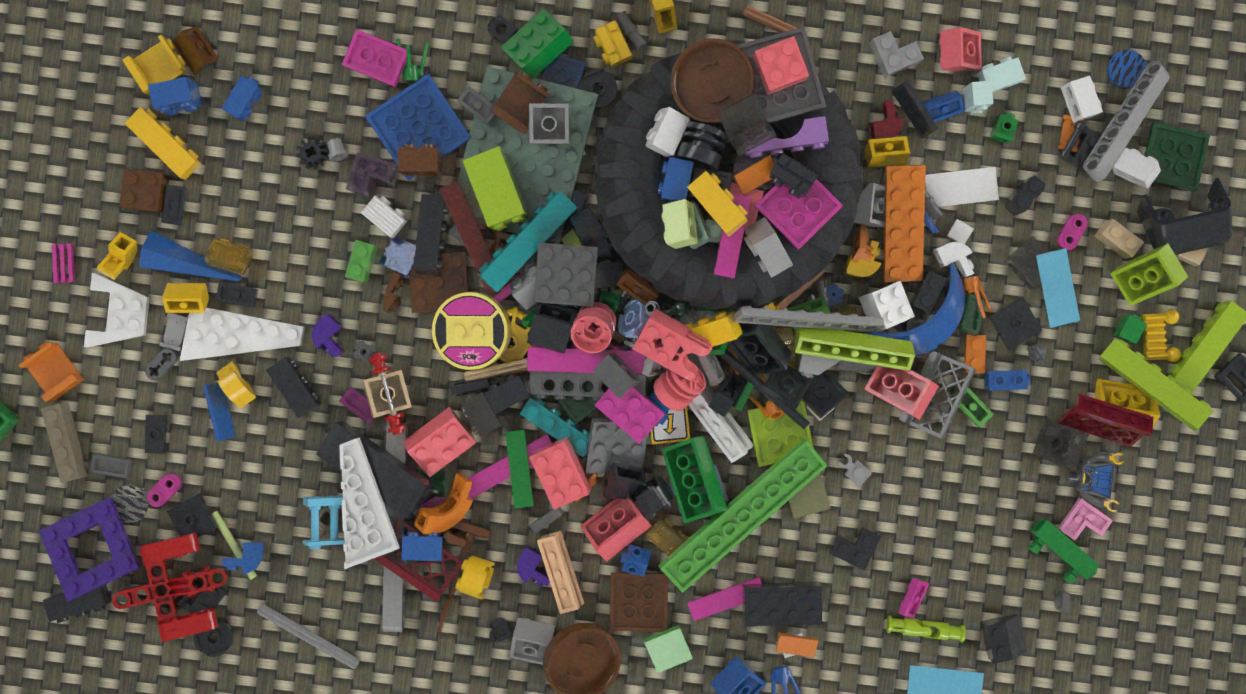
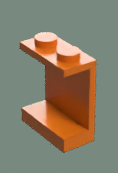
(52, 370)

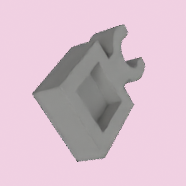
(856, 471)

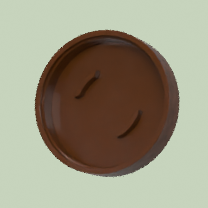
(711, 78)
(582, 660)

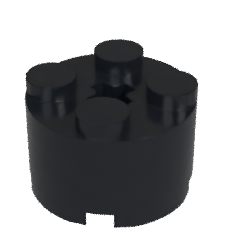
(653, 498)

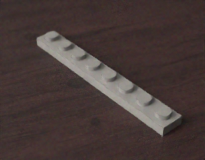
(804, 319)

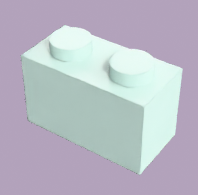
(1003, 74)
(977, 96)

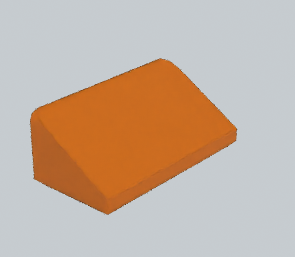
(754, 175)
(796, 644)

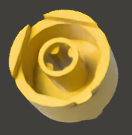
(475, 576)

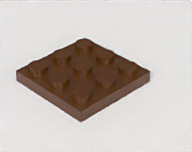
(431, 291)
(638, 602)

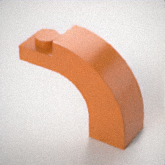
(449, 512)

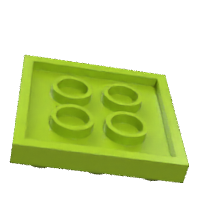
(776, 436)

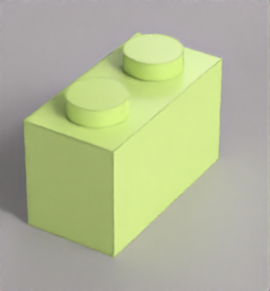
(679, 224)

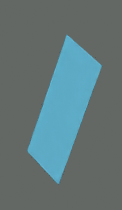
(1058, 287)
(943, 681)

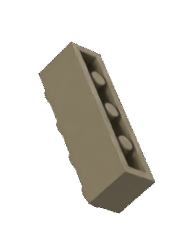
(64, 442)

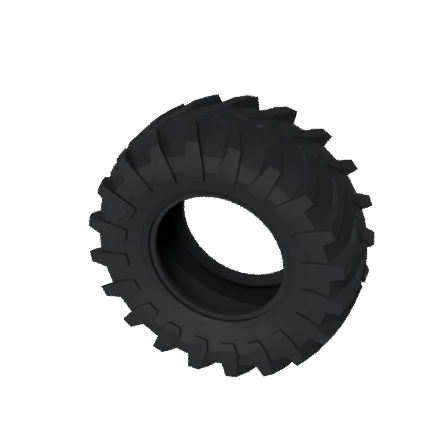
(632, 208)

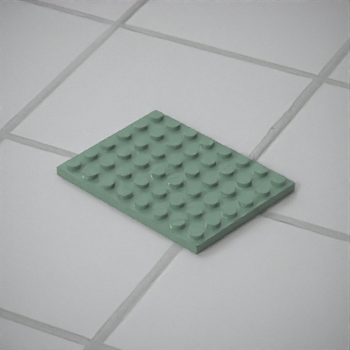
(536, 167)

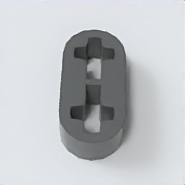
(158, 361)
(546, 519)

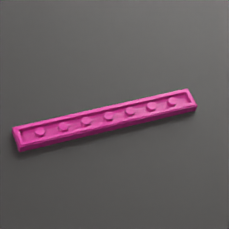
(491, 475)

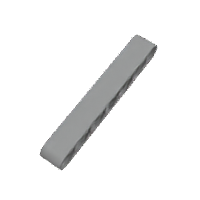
(1126, 121)

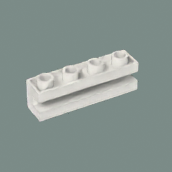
(722, 429)

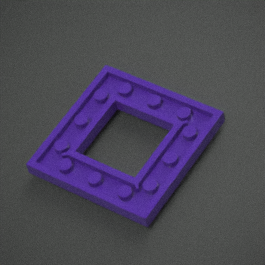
(55, 541)

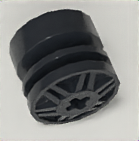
(704, 141)

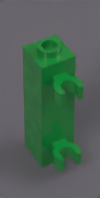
(1065, 549)

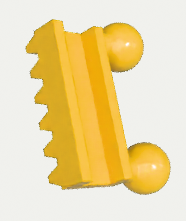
(1154, 336)

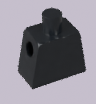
(622, 481)

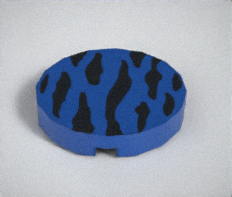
(1125, 68)

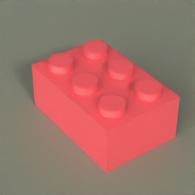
(902, 389)
(439, 441)
(560, 473)

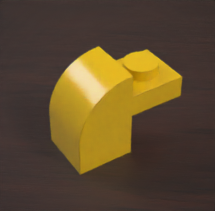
(121, 255)
(863, 267)
(235, 386)

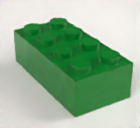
(694, 479)

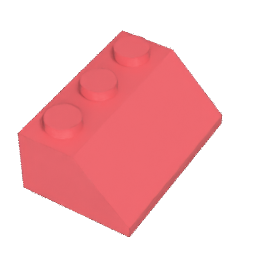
(615, 527)

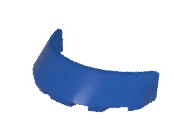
(941, 325)

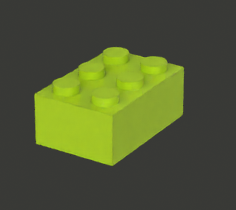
(1149, 275)

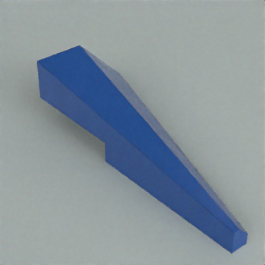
(169, 256)

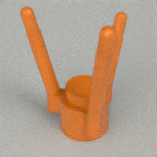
(973, 285)
(771, 409)

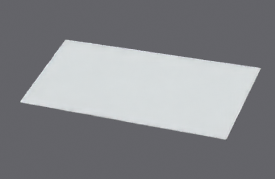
(963, 186)

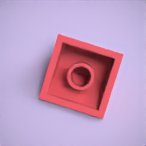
(960, 50)

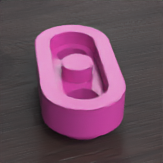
(1072, 231)
(163, 490)

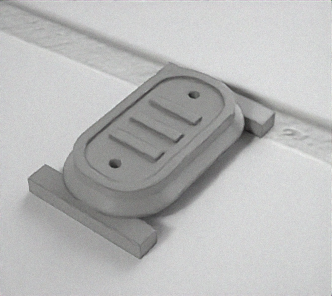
(174, 331)

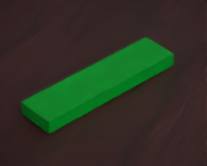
(519, 468)

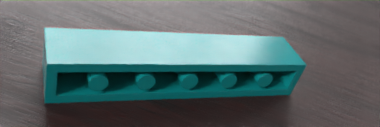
(525, 242)

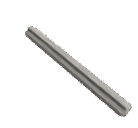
(308, 636)

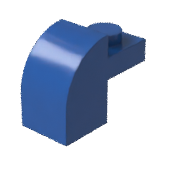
(251, 558)

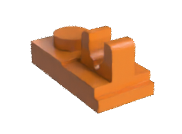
(860, 249)

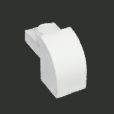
(956, 253)

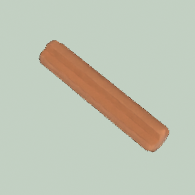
(767, 20)

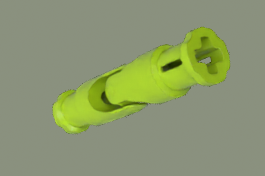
(914, 627)

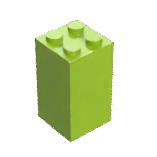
(496, 189)

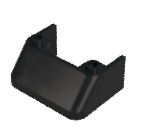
(1192, 231)

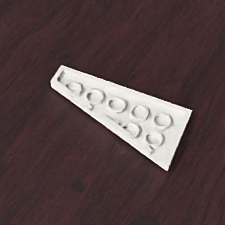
(232, 333)
(364, 515)

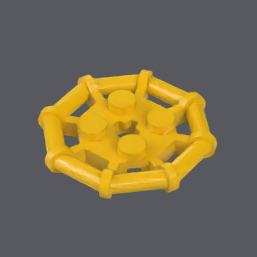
(520, 338)

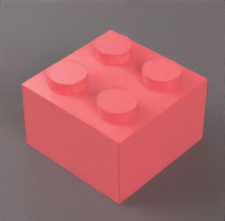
(780, 65)

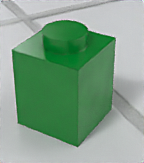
(1130, 328)

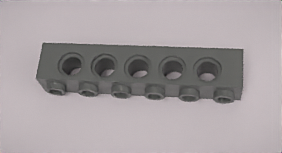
(539, 379)

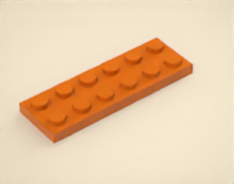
(904, 223)

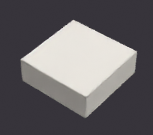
(959, 232)

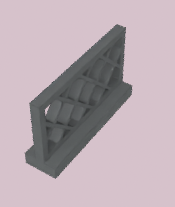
(929, 371)

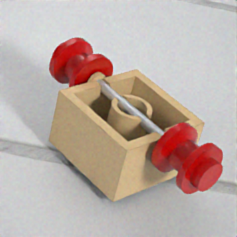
(387, 393)

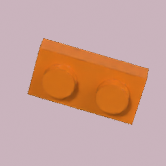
(975, 352)

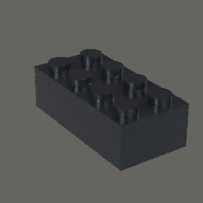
(782, 604)

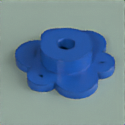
(839, 292)

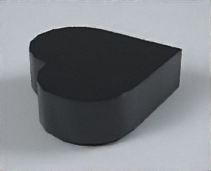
(500, 630)

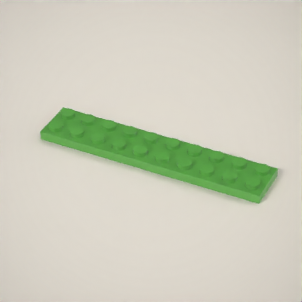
(743, 515)

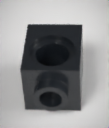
(495, 23)

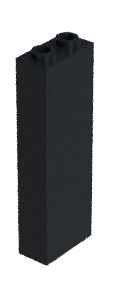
(397, 483)

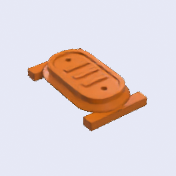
(1067, 130)

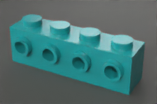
(555, 425)

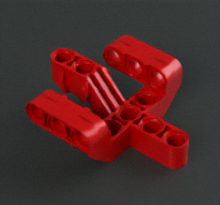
(170, 624)

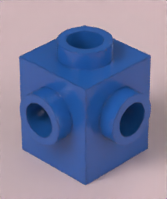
(635, 560)

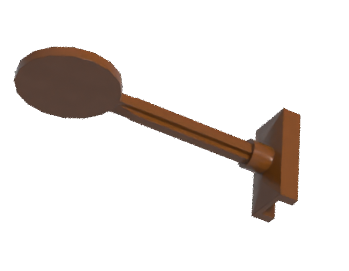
(470, 532)

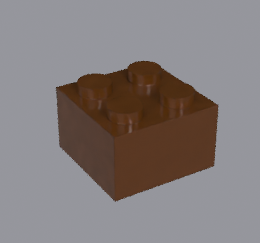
(420, 160)
(143, 190)

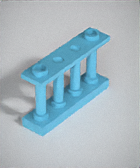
(314, 504)

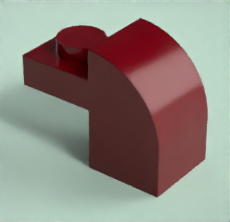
(890, 125)

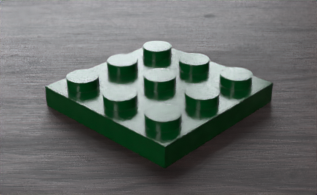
(1179, 155)

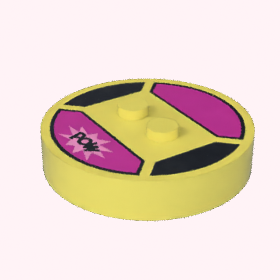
(471, 330)

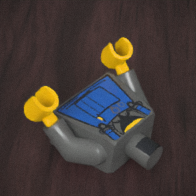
(1095, 478)

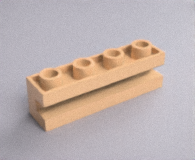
(560, 572)

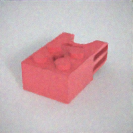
(669, 343)

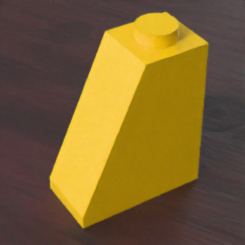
(664, 15)

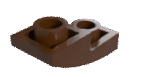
(391, 299)

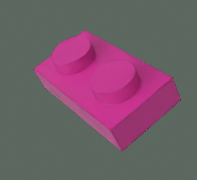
(913, 598)

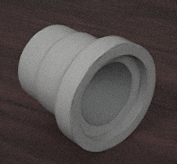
(336, 150)

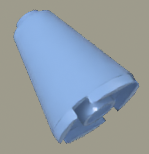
(633, 320)

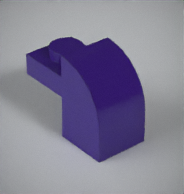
(323, 335)
(527, 567)

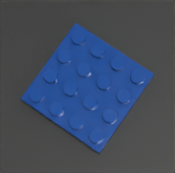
(418, 118)

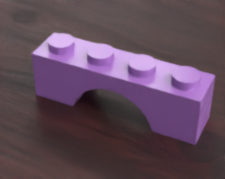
(812, 133)

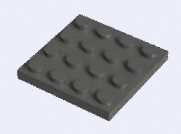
(793, 100)

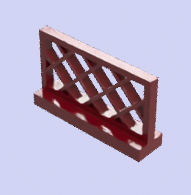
(1114, 416)
(413, 577)

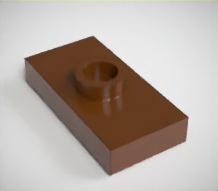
(453, 537)

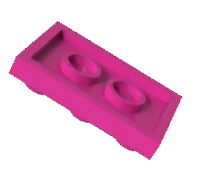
(375, 58)
(631, 413)

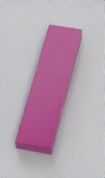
(730, 246)
(719, 600)

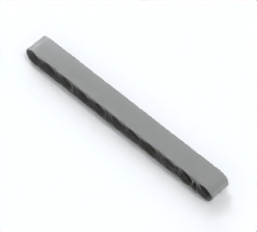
(393, 584)

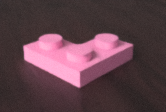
(1083, 515)

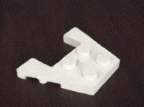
(125, 316)

